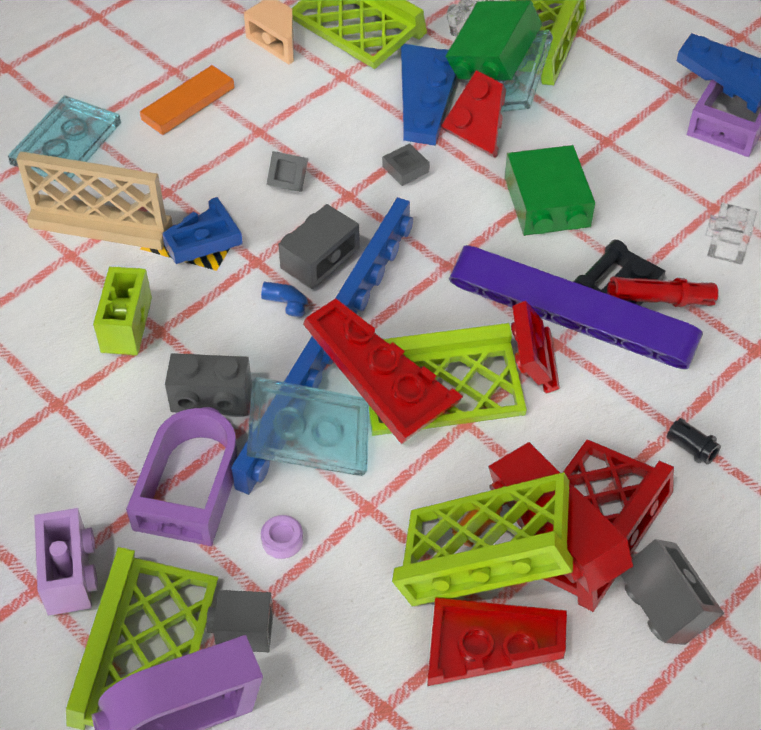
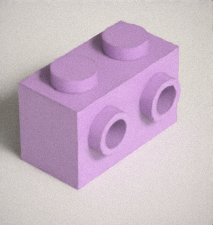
(63, 561)

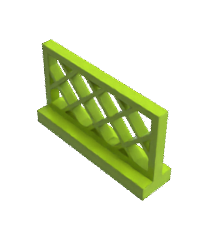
(393, 13)
(564, 29)
(464, 346)
(486, 565)
(110, 624)

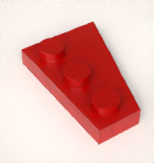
(491, 638)

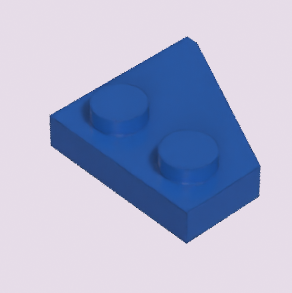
(202, 234)

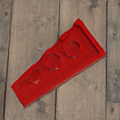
(391, 384)

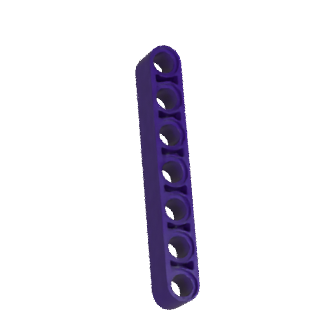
(577, 307)

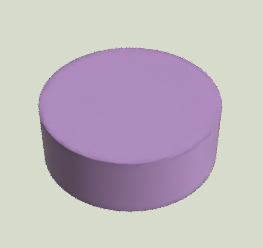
(282, 536)

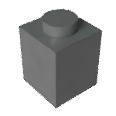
(242, 614)

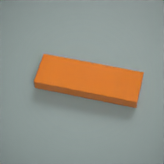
(187, 99)

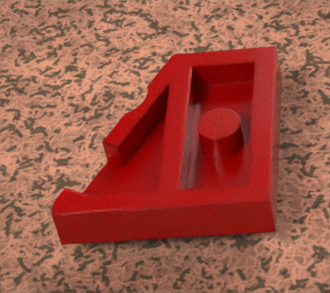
(478, 113)

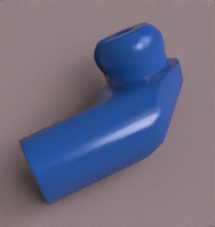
(287, 294)

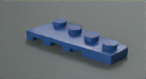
(425, 92)

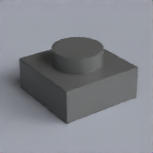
(405, 164)
(287, 171)

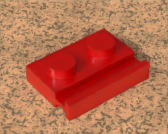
(534, 347)

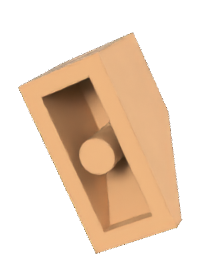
(271, 28)

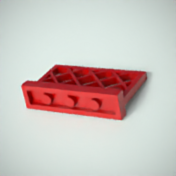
(637, 513)

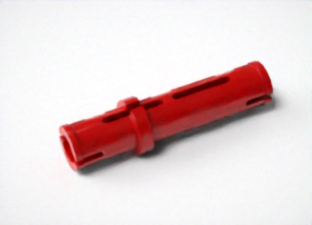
(677, 292)

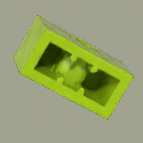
(123, 310)

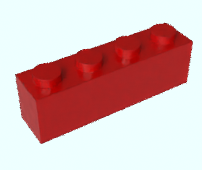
(592, 540)

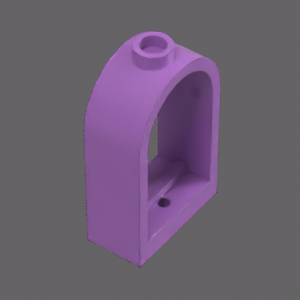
(709, 123)
(174, 519)
(185, 691)

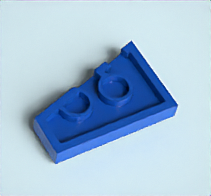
(726, 65)

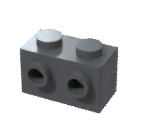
(319, 246)
(209, 382)
(670, 593)

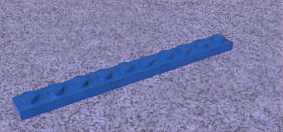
(354, 295)

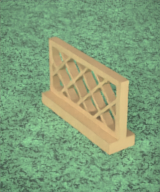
(90, 216)

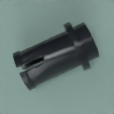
(701, 446)

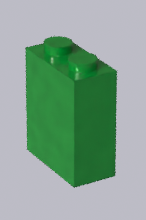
(494, 39)
(549, 190)

